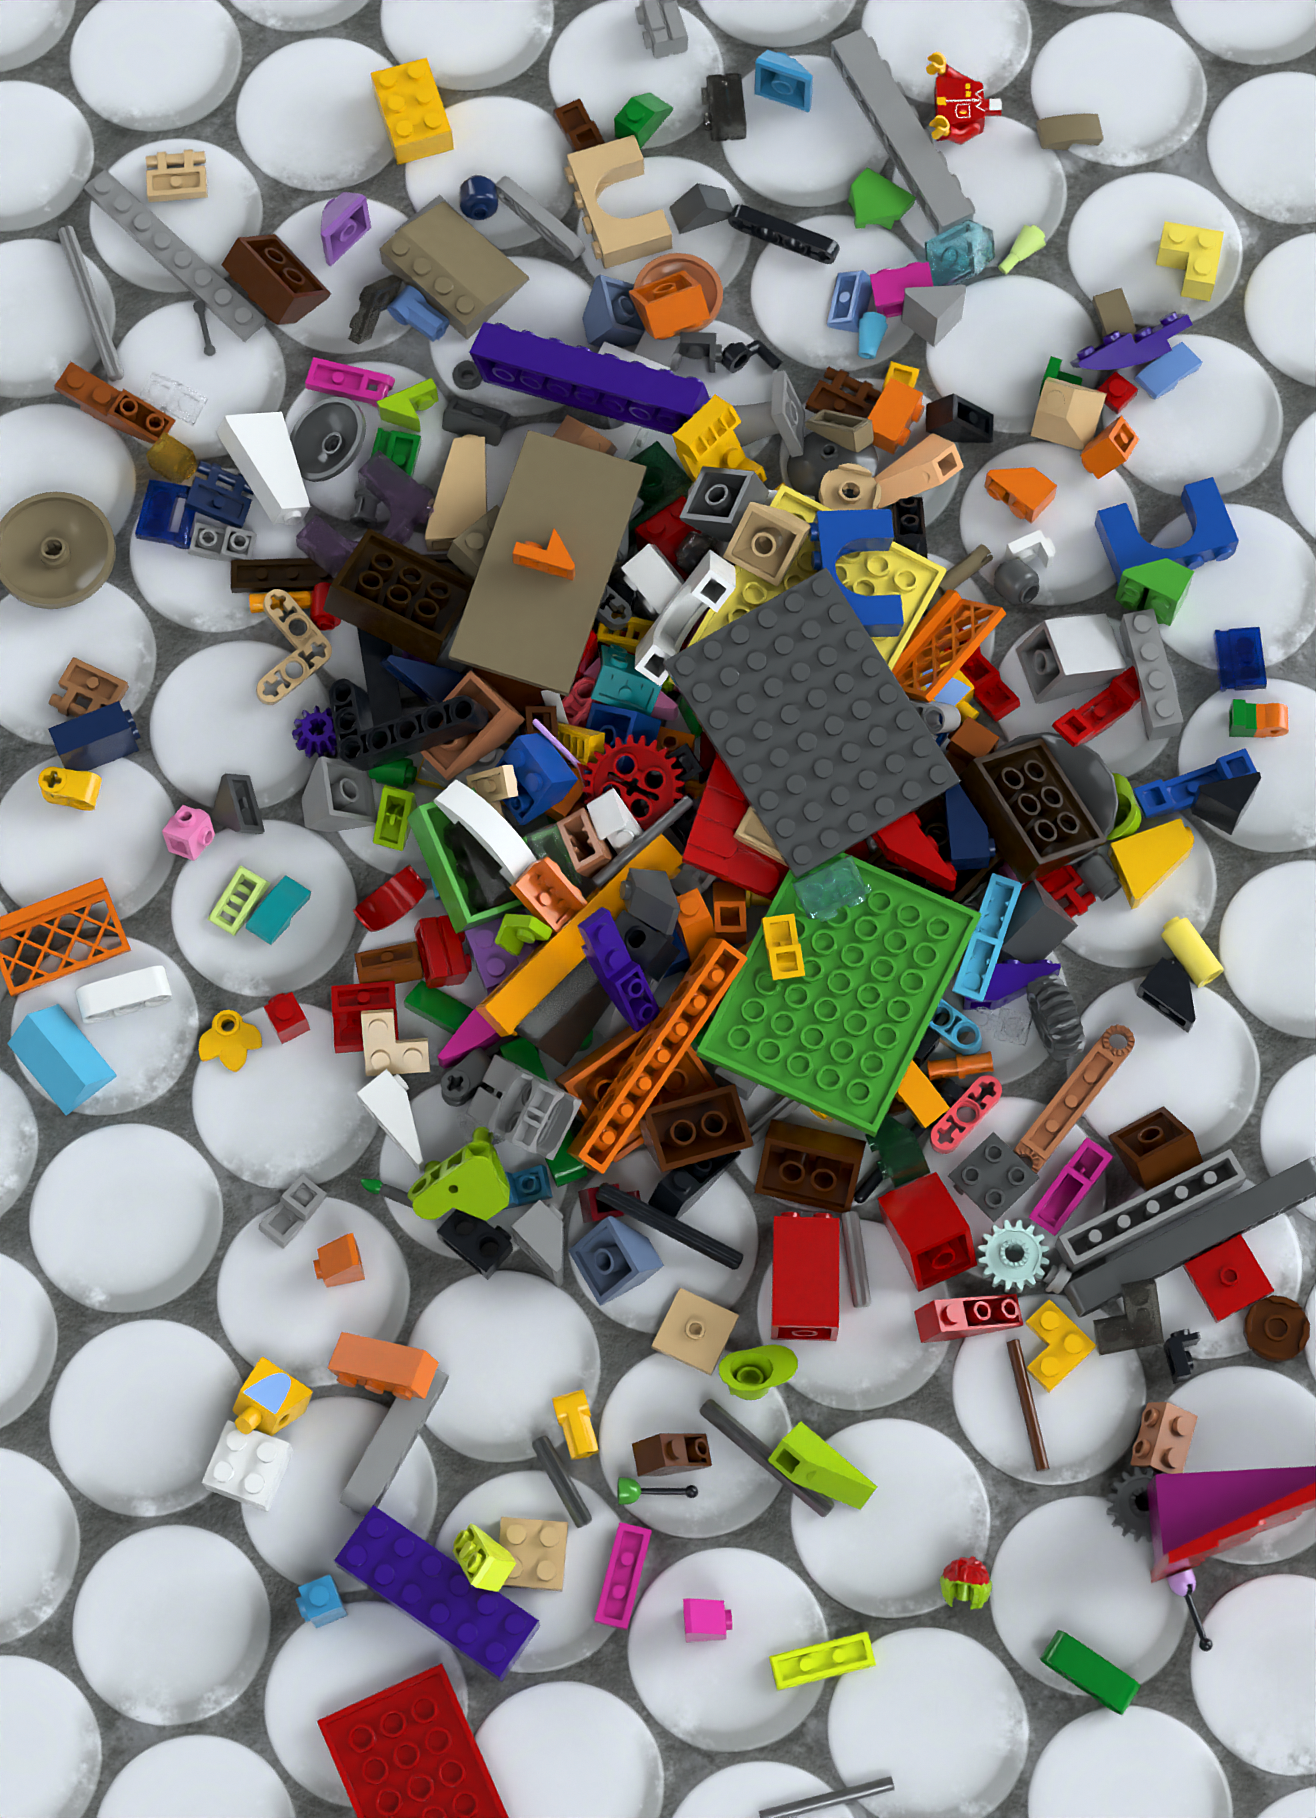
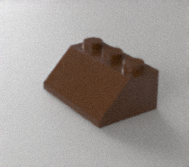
(274, 278)
(695, 1128)
(810, 1166)

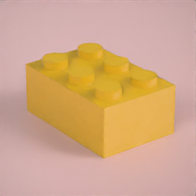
(412, 111)

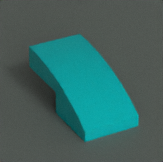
(277, 909)

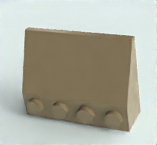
(453, 268)

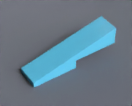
(987, 938)

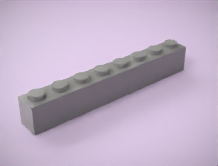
(901, 132)

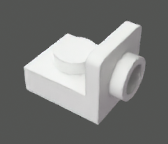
(1030, 545)

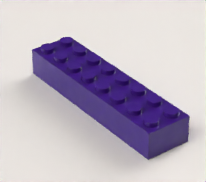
(586, 379)

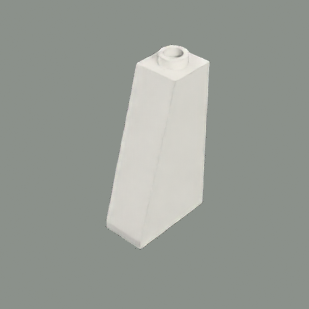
(267, 462)

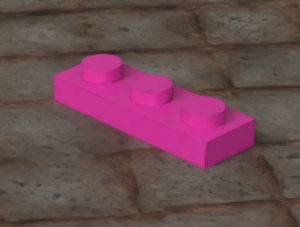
(623, 1576)

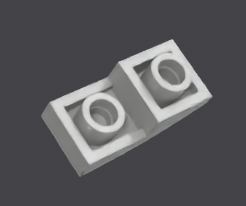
(222, 544)

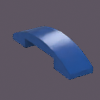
(1178, 793)

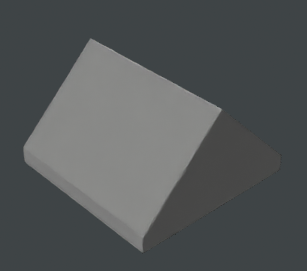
(933, 310)

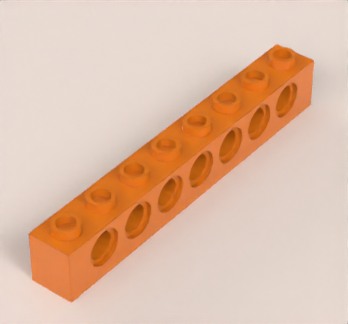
(656, 1055)

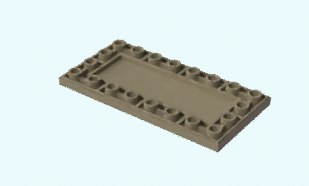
(530, 620)

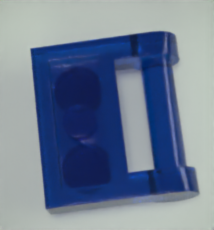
(158, 515)

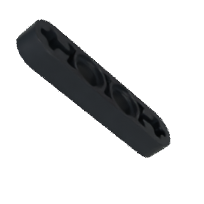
(784, 234)

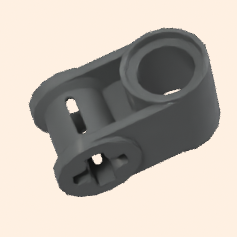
(467, 1075)

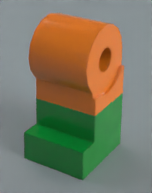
(1257, 719)

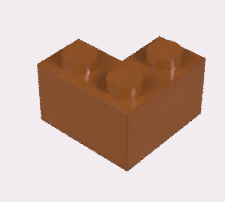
(968, 743)

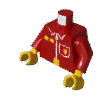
(958, 103)

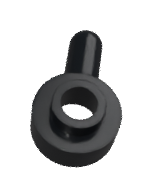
(738, 354)

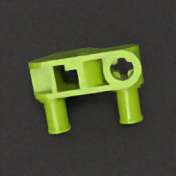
(473, 1186)

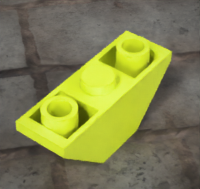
(482, 1559)

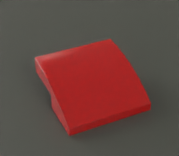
(347, 1007)

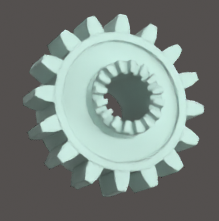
(1013, 1239)

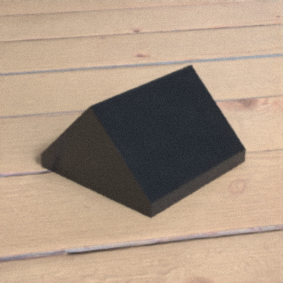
(1225, 801)

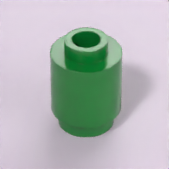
(395, 774)

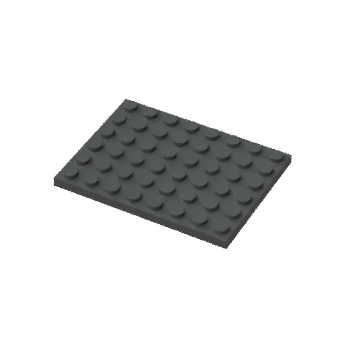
(811, 723)

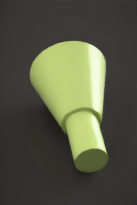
(1028, 242)

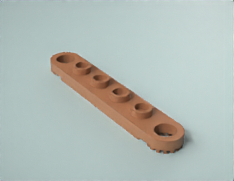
(1074, 1098)

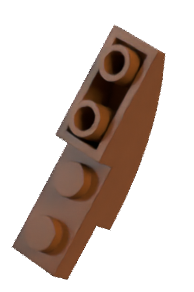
(113, 407)

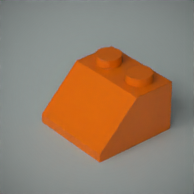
(670, 305)

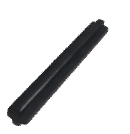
(669, 1226)

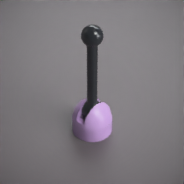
(1183, 1585)

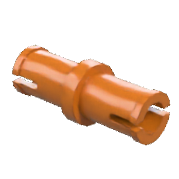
(960, 1066)

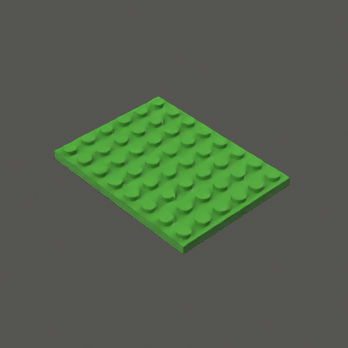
(858, 1012)

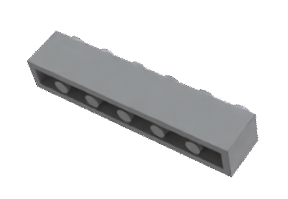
(1150, 1211)

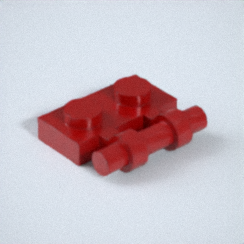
(1063, 884)

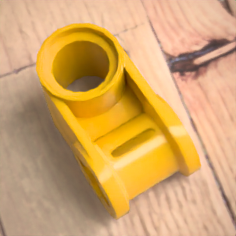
(74, 789)

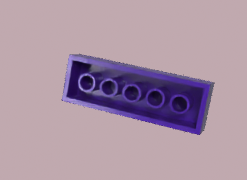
(436, 1593)

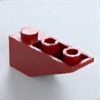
(911, 849)
(967, 1317)

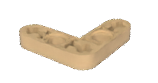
(301, 644)

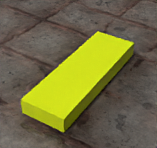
(822, 1661)

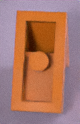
(551, 561)

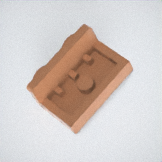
(1163, 1438)

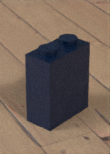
(95, 738)

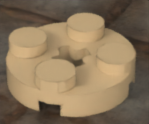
(849, 477)

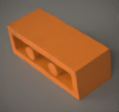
(382, 1366)

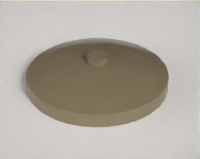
(55, 550)

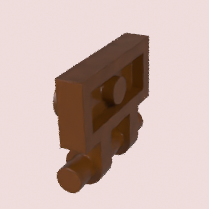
(834, 399)

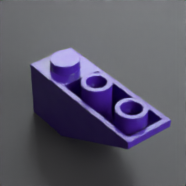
(1011, 982)

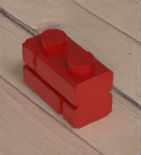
(441, 952)

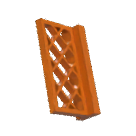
(934, 635)
(54, 909)

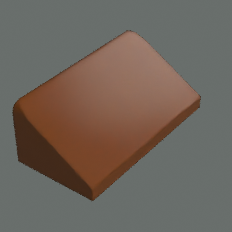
(391, 963)

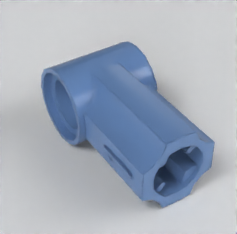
(412, 309)

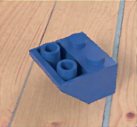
(540, 776)

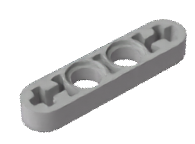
(539, 218)

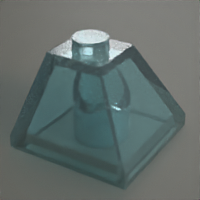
(959, 253)

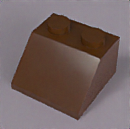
(1156, 1148)

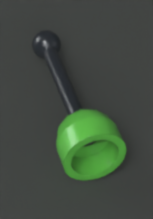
(629, 1491)

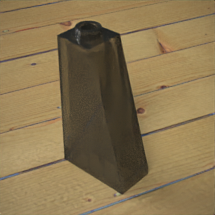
(566, 1014)

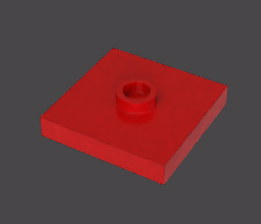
(1228, 1278)

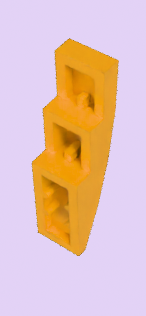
(920, 1097)

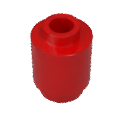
(321, 619)

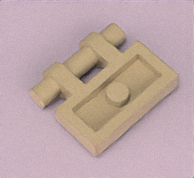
(176, 183)

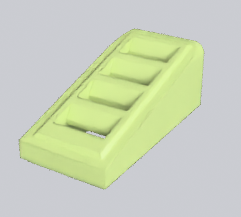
(254, 897)

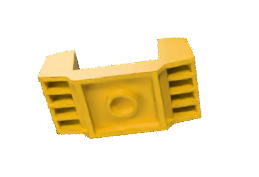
(711, 441)

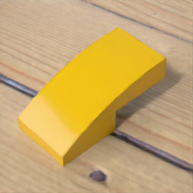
(783, 947)

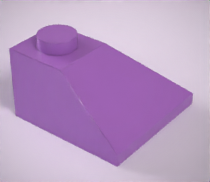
(343, 224)

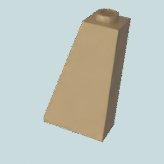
(461, 493)

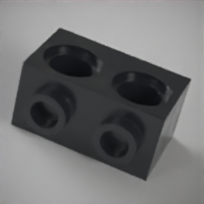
(470, 1245)

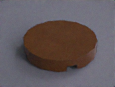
(1276, 1328)

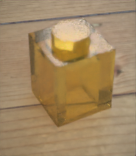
(171, 459)

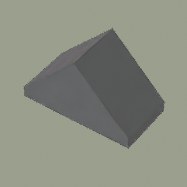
(700, 208)

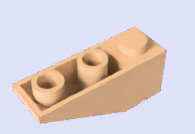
(919, 470)

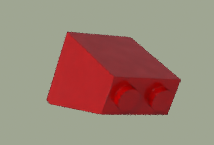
(928, 1231)

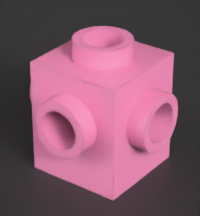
(188, 832)

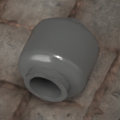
(1016, 582)

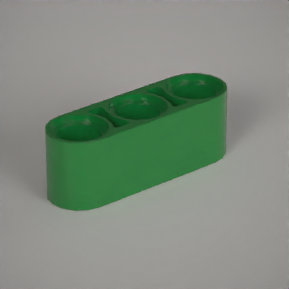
(1090, 1672)

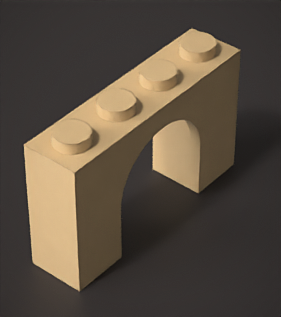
(614, 238)

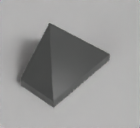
(237, 805)

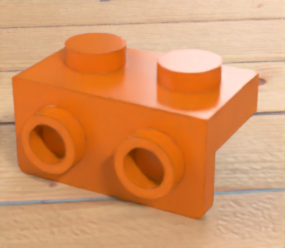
(548, 893)

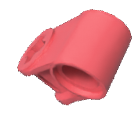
(579, 702)

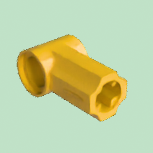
(573, 1416)

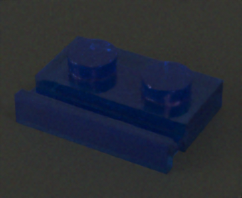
(1240, 659)

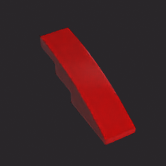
(989, 689)

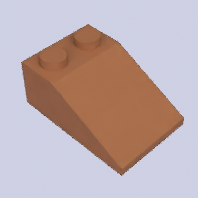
(461, 753)

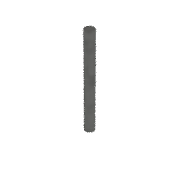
(642, 841)
(829, 1799)

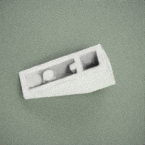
(390, 1107)

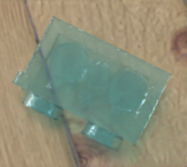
(831, 889)

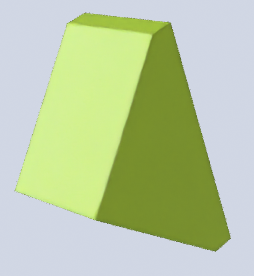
(392, 822)

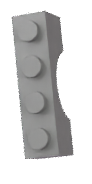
(1157, 691)

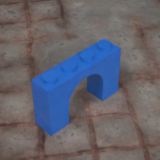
(1210, 523)
(851, 531)

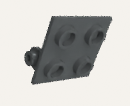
(993, 1177)

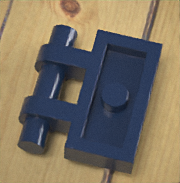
(217, 501)

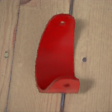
(391, 900)

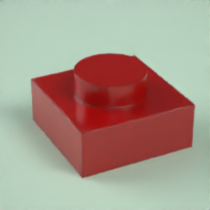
(1118, 392)

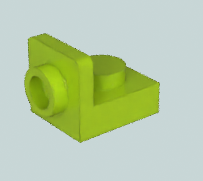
(520, 929)

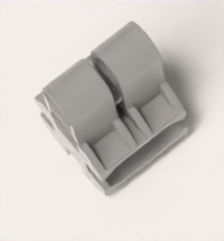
(524, 1108)

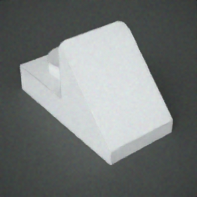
(613, 820)

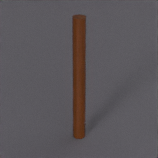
(1028, 1405)

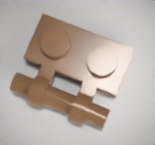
(89, 683)

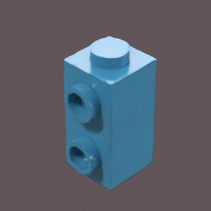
(321, 1602)

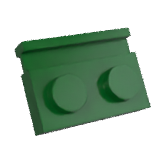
(399, 447)

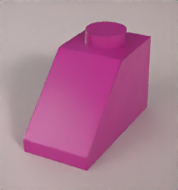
(706, 1620)

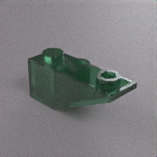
(899, 1151)

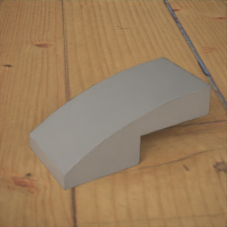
(293, 1211)

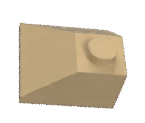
(1067, 413)
(767, 542)

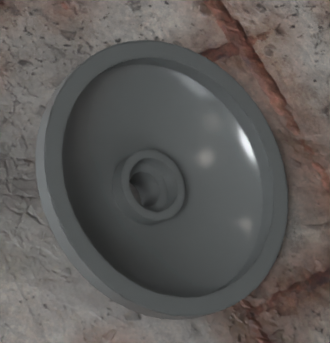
(328, 438)
(808, 470)

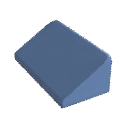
(850, 300)

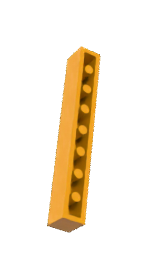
(563, 952)

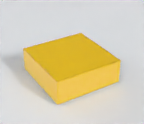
(901, 373)

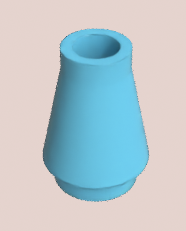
(871, 332)

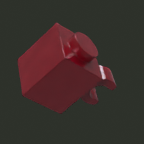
(596, 1210)

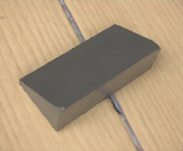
(472, 418)

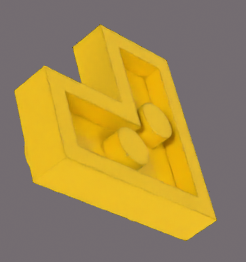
(1065, 1344)

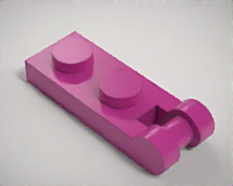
(348, 381)

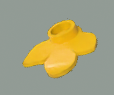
(229, 1045)

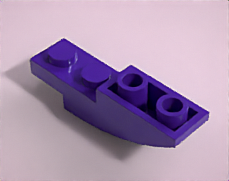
(1122, 351)
(616, 971)

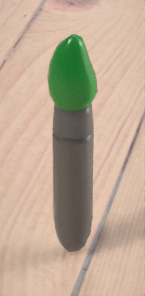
(377, 1187)

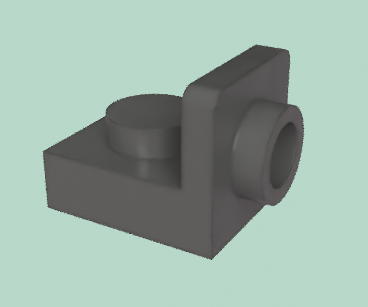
(699, 345)

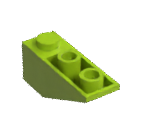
(817, 1466)

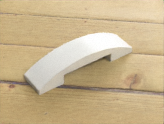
(488, 827)

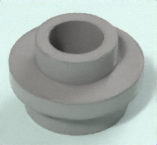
(1056, 1278)

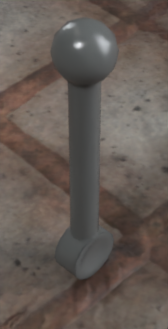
(199, 308)

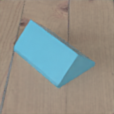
(60, 1057)

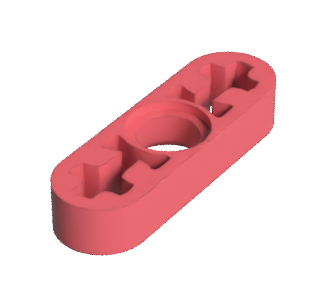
(956, 1137)

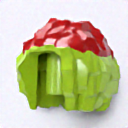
(966, 1581)

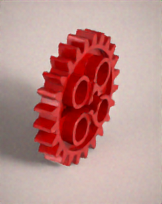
(645, 759)

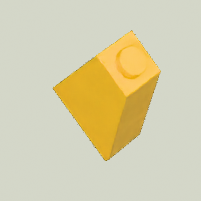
(1149, 858)

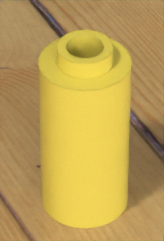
(1191, 951)

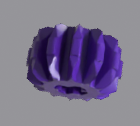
(305, 733)

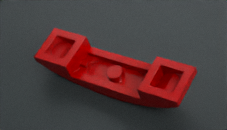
(1101, 711)

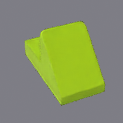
(401, 406)

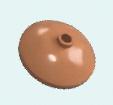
(697, 269)

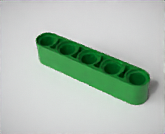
(563, 1167)

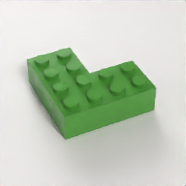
(427, 825)

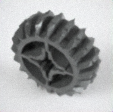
(1055, 1017)

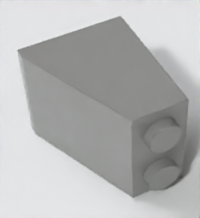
(1070, 656)

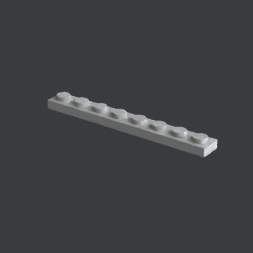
(174, 255)

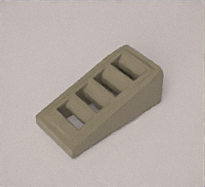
(843, 429)

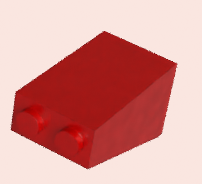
(805, 1277)

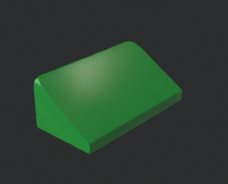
(437, 1007)

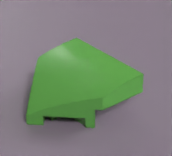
(877, 200)

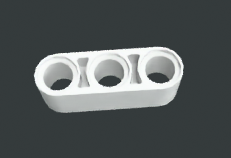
(123, 994)

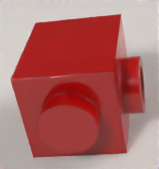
(286, 1017)

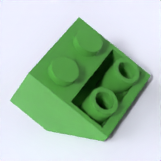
(1157, 586)

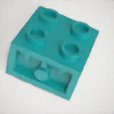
(622, 684)

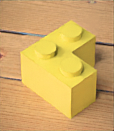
(1194, 251)

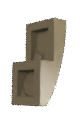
(1069, 129)
(1114, 312)

